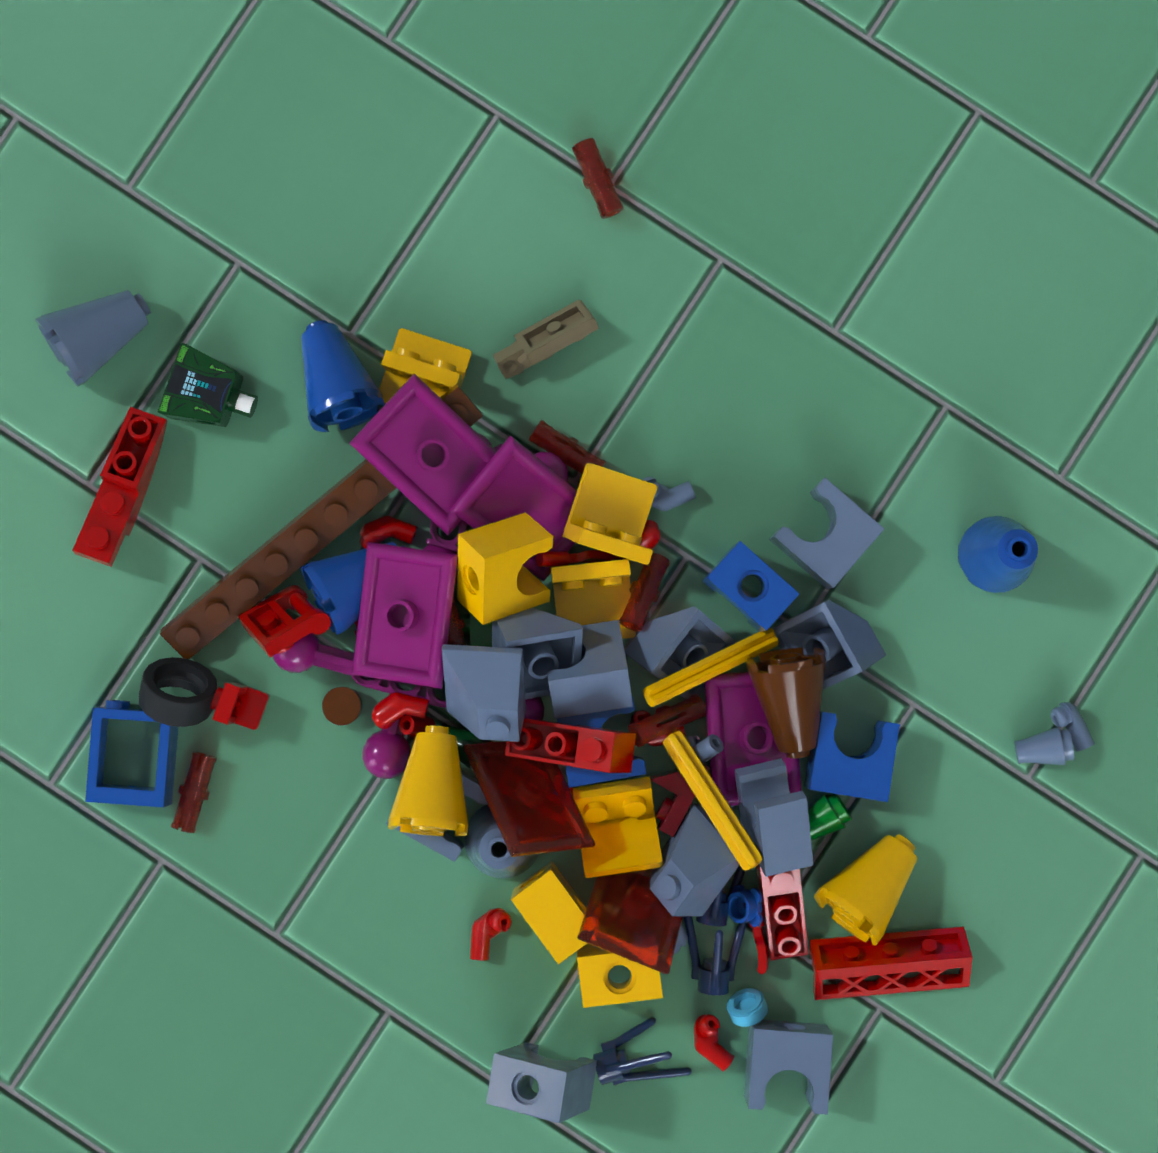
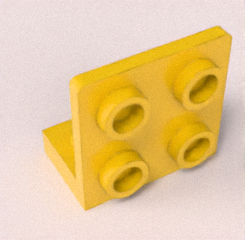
(611, 513)
(593, 592)
(622, 827)

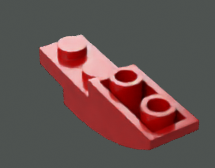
(123, 487)

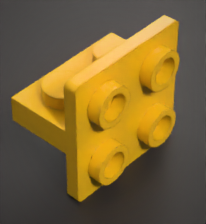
(432, 360)

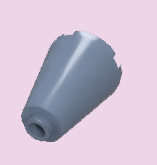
(93, 331)
(484, 855)

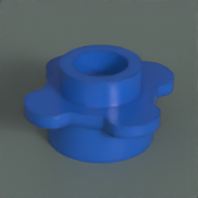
(745, 905)

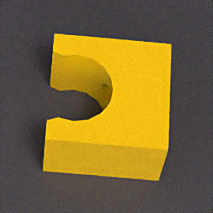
(492, 569)
(551, 910)
(599, 989)

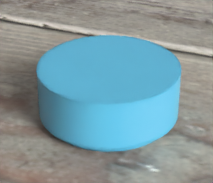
(747, 1007)

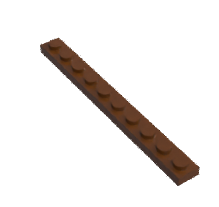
(289, 548)

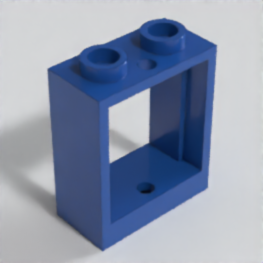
(156, 796)

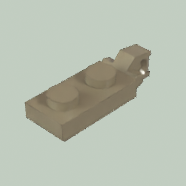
(546, 338)

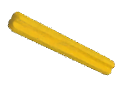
(709, 667)
(712, 801)

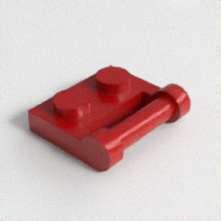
(275, 628)

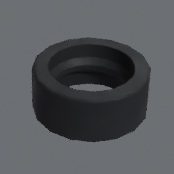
(174, 709)

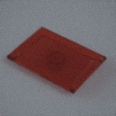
(528, 801)
(630, 921)

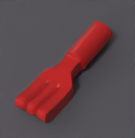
(563, 558)
(762, 947)

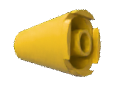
(431, 787)
(870, 888)

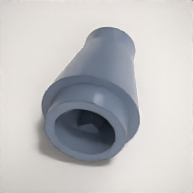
(1046, 748)

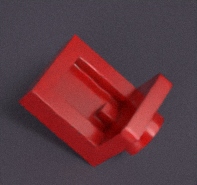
(239, 705)

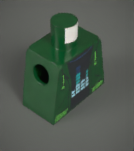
(204, 390)

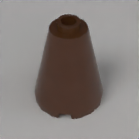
(790, 696)

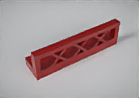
(894, 956)

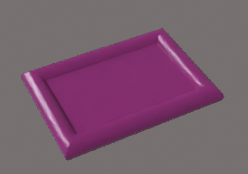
(424, 450)
(518, 484)
(404, 614)
(741, 725)

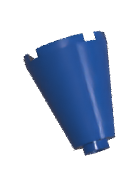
(336, 380)
(997, 554)
(338, 586)

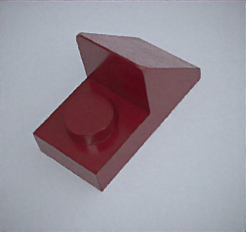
(673, 811)

